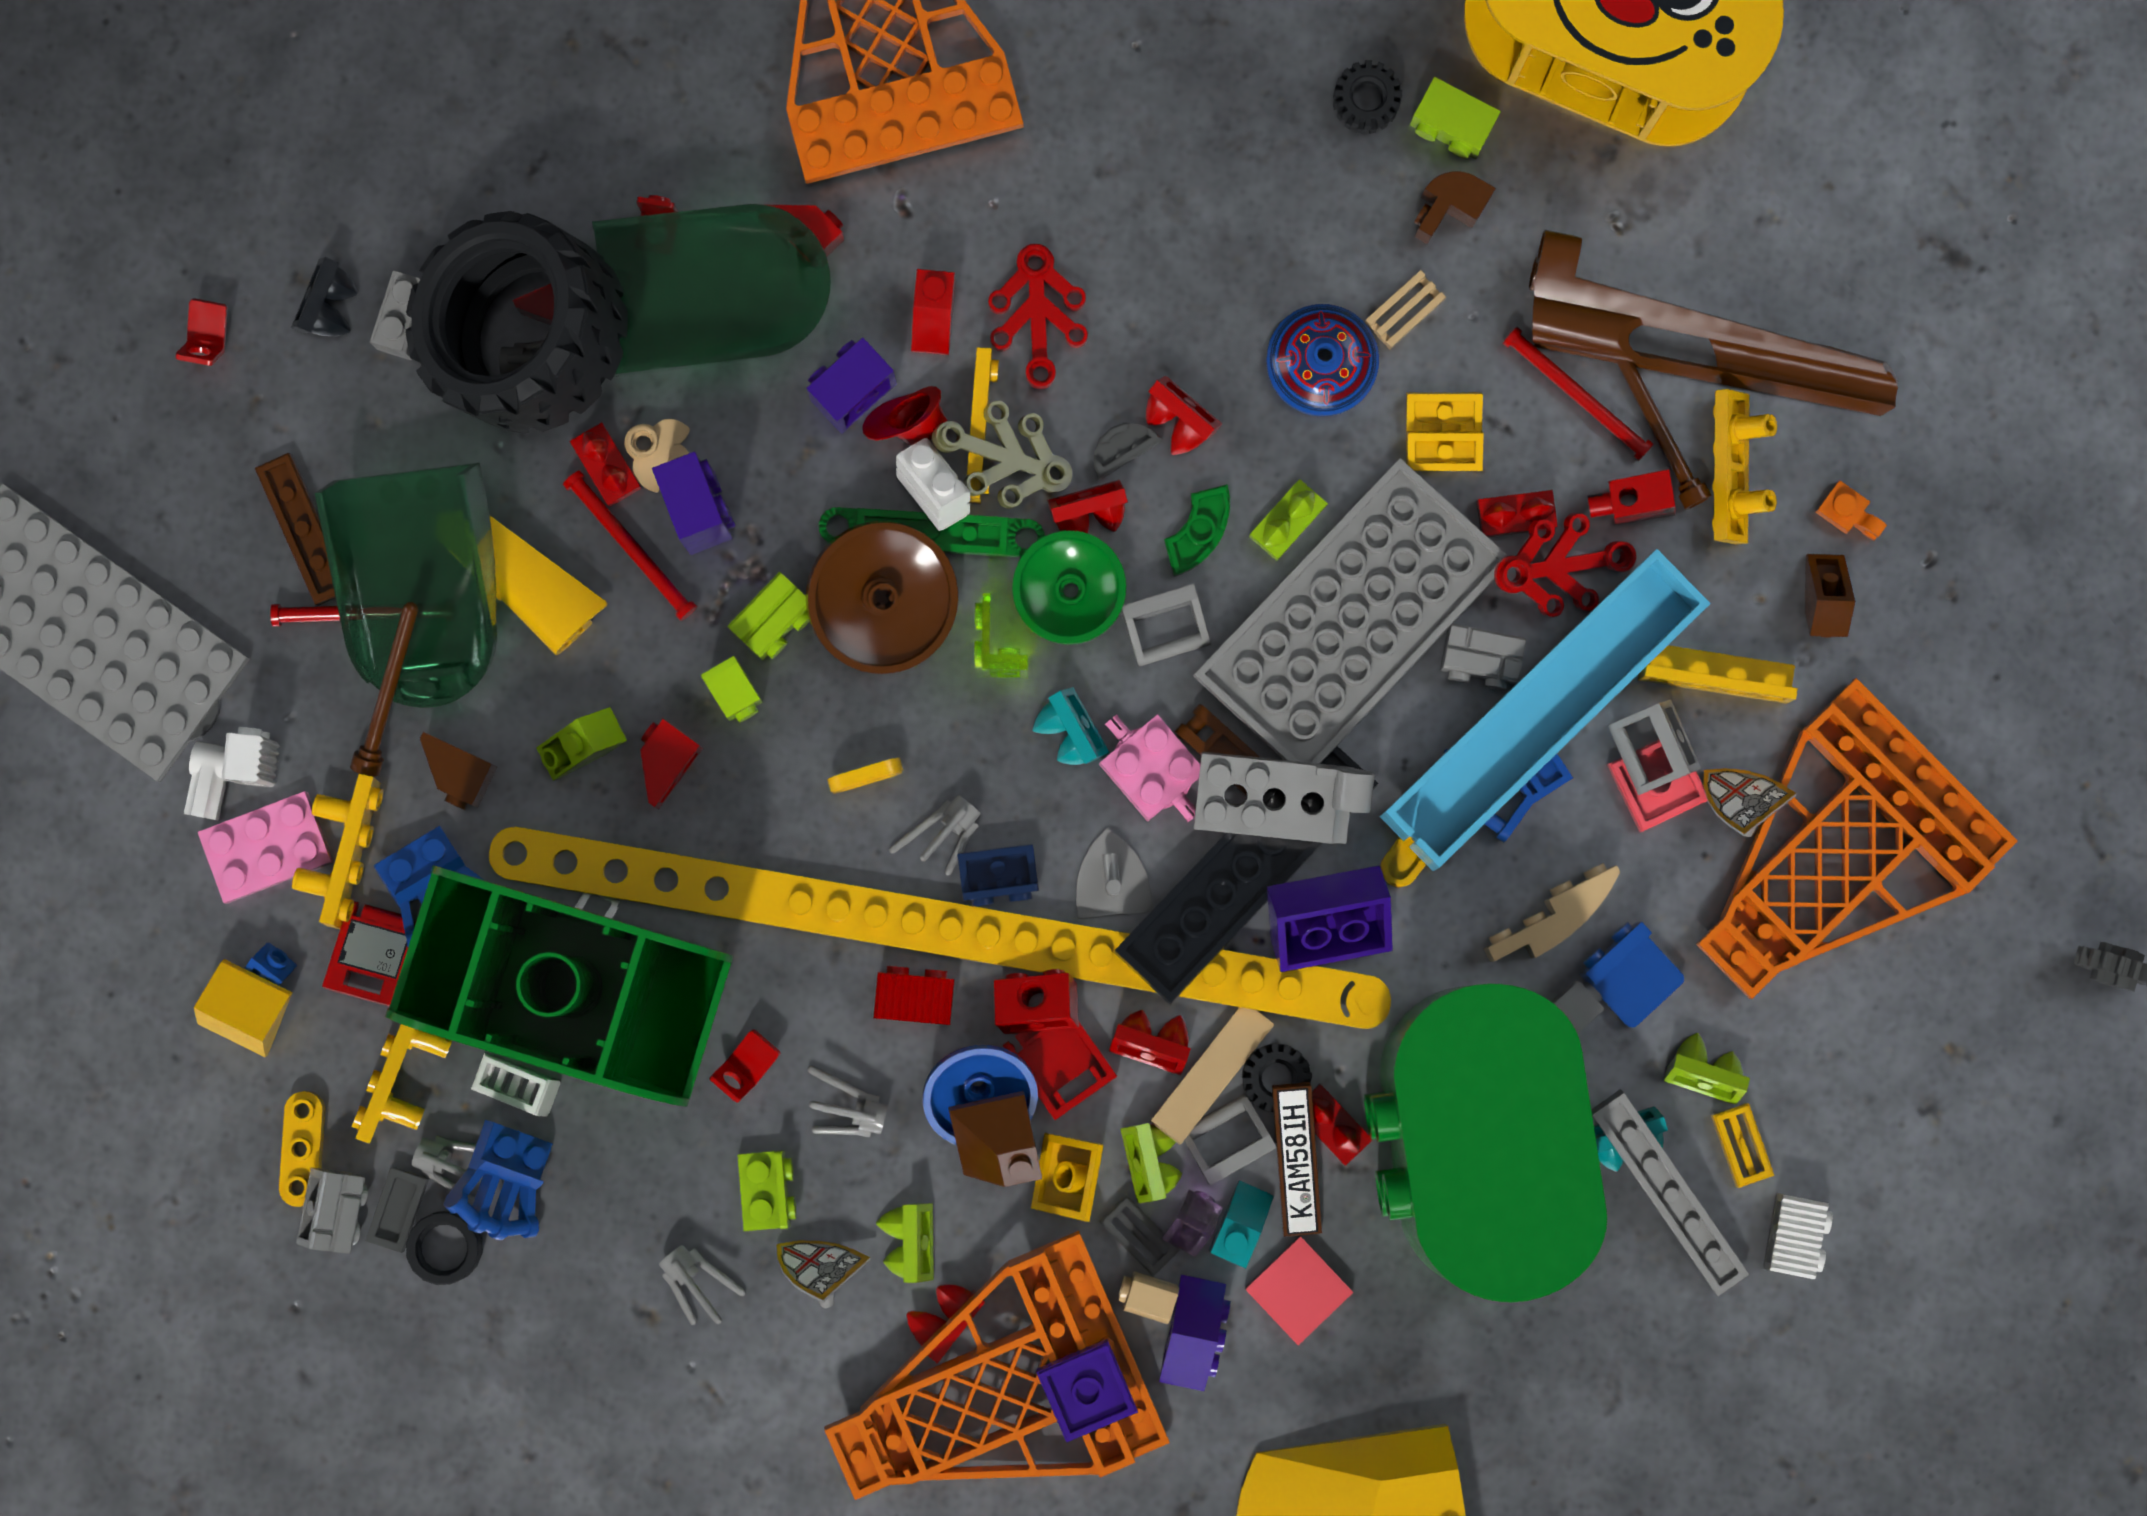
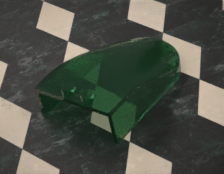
(714, 285)
(422, 543)

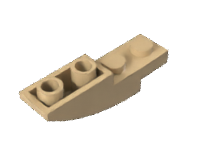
(1569, 910)

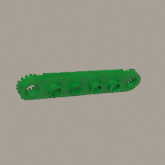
(968, 536)

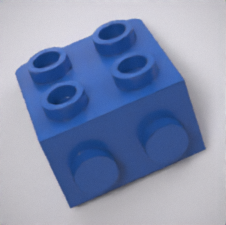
(1632, 974)

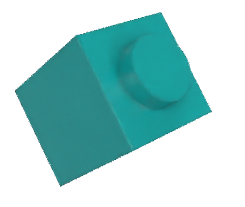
(1241, 1224)

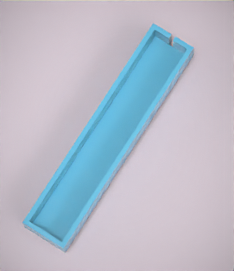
(1545, 710)

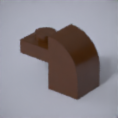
(1455, 194)

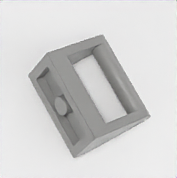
(1160, 604)
(1672, 738)
(1238, 1158)

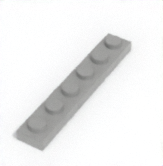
(1669, 1192)

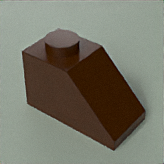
(1828, 595)
(457, 772)

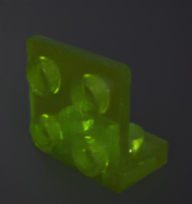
(1008, 661)

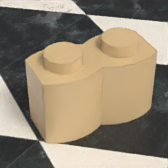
(1148, 1297)

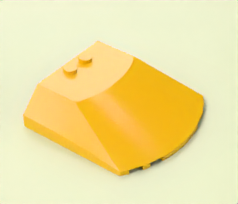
(1358, 1476)

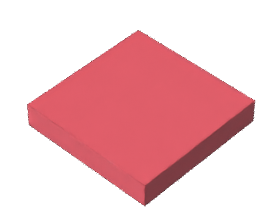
(1662, 802)
(1299, 1290)

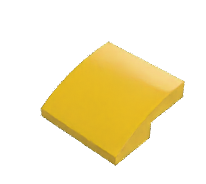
(1444, 431)

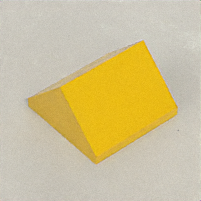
(242, 1007)
(1068, 1176)

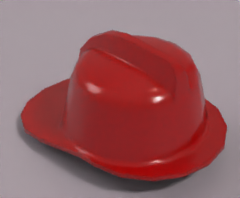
(906, 417)

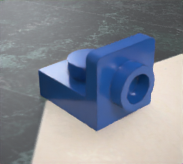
(271, 964)

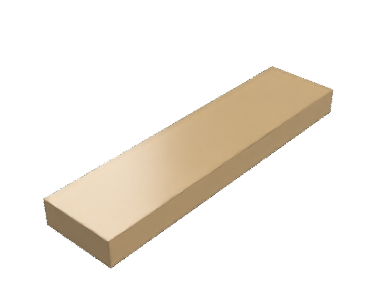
(1211, 1073)

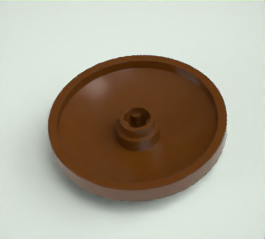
(881, 597)

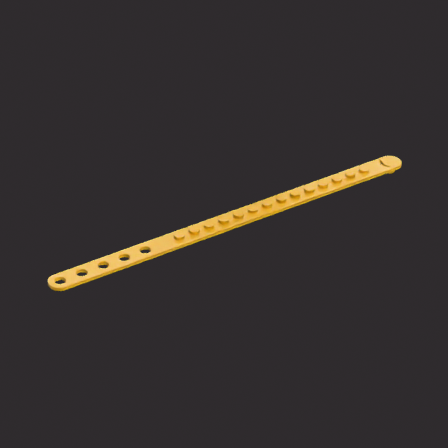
(932, 926)

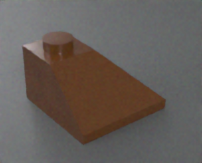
(996, 1140)

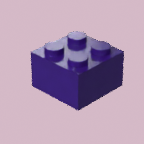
(851, 384)

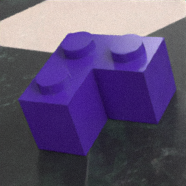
(1195, 1333)

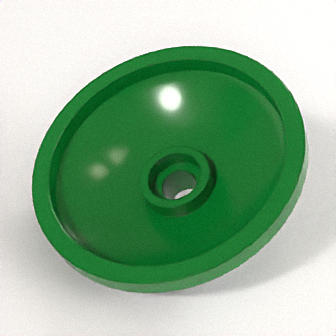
(1052, 566)

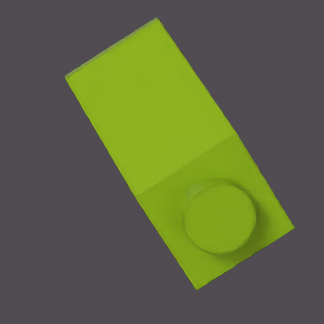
(732, 690)

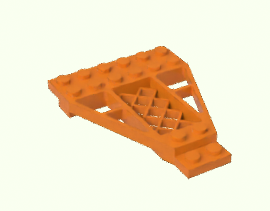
(901, 115)
(1907, 789)
(1067, 1315)

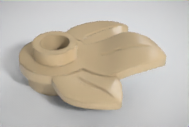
(665, 446)

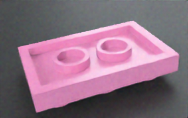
(265, 847)

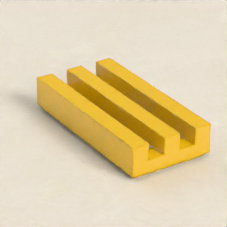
(1725, 1142)

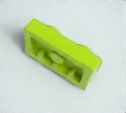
(765, 1190)

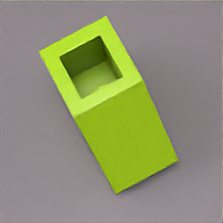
(581, 743)

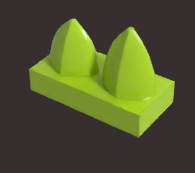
(1288, 520)
(1721, 1080)
(1149, 1177)
(915, 1227)

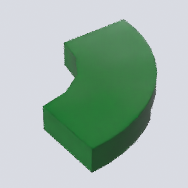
(1201, 532)

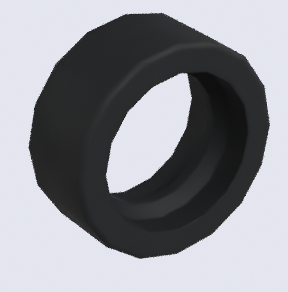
(423, 1269)

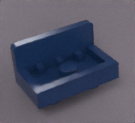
(998, 873)

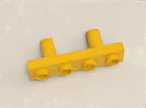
(1731, 470)
(347, 867)
(382, 1103)

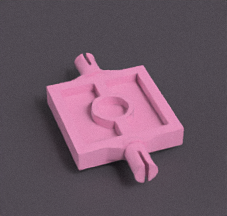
(1152, 767)

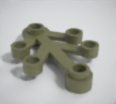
(1010, 456)

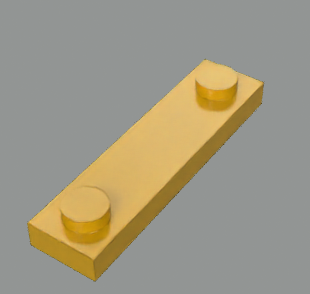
(985, 372)

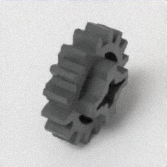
(2113, 965)

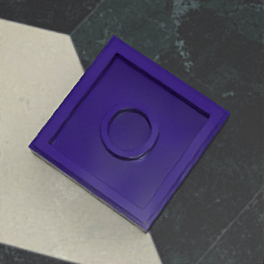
(1086, 1390)

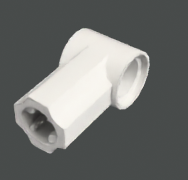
(206, 785)

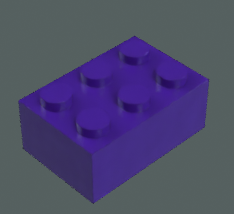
(692, 503)
(1330, 918)

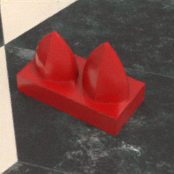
(1194, 421)
(605, 464)
(1104, 501)
(1515, 513)
(1165, 1051)
(1336, 1127)
(924, 1324)

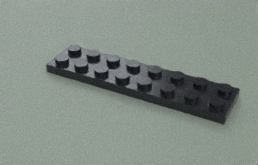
(1216, 900)

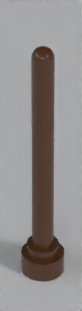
(1691, 489)
(368, 757)

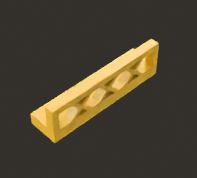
(1722, 674)

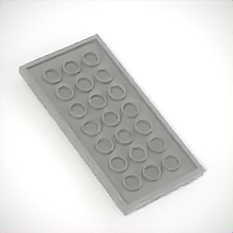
(1352, 617)
(103, 642)

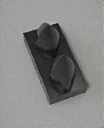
(315, 314)

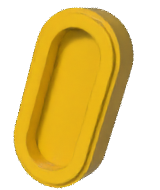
(865, 775)
(1401, 864)

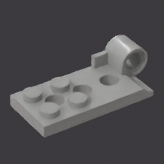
(1340, 786)

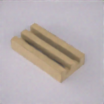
(1428, 288)

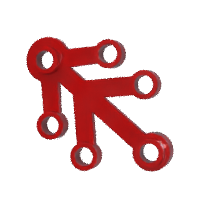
(1038, 309)
(1557, 565)

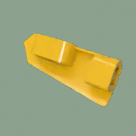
(541, 592)

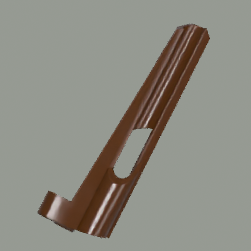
(1598, 319)

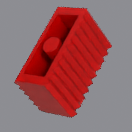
(914, 997)

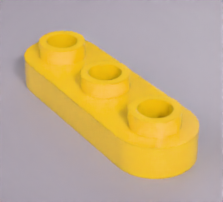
(306, 1130)

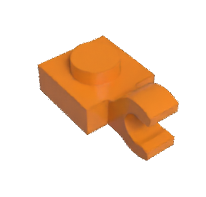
(1846, 509)

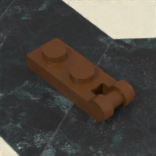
(1221, 741)

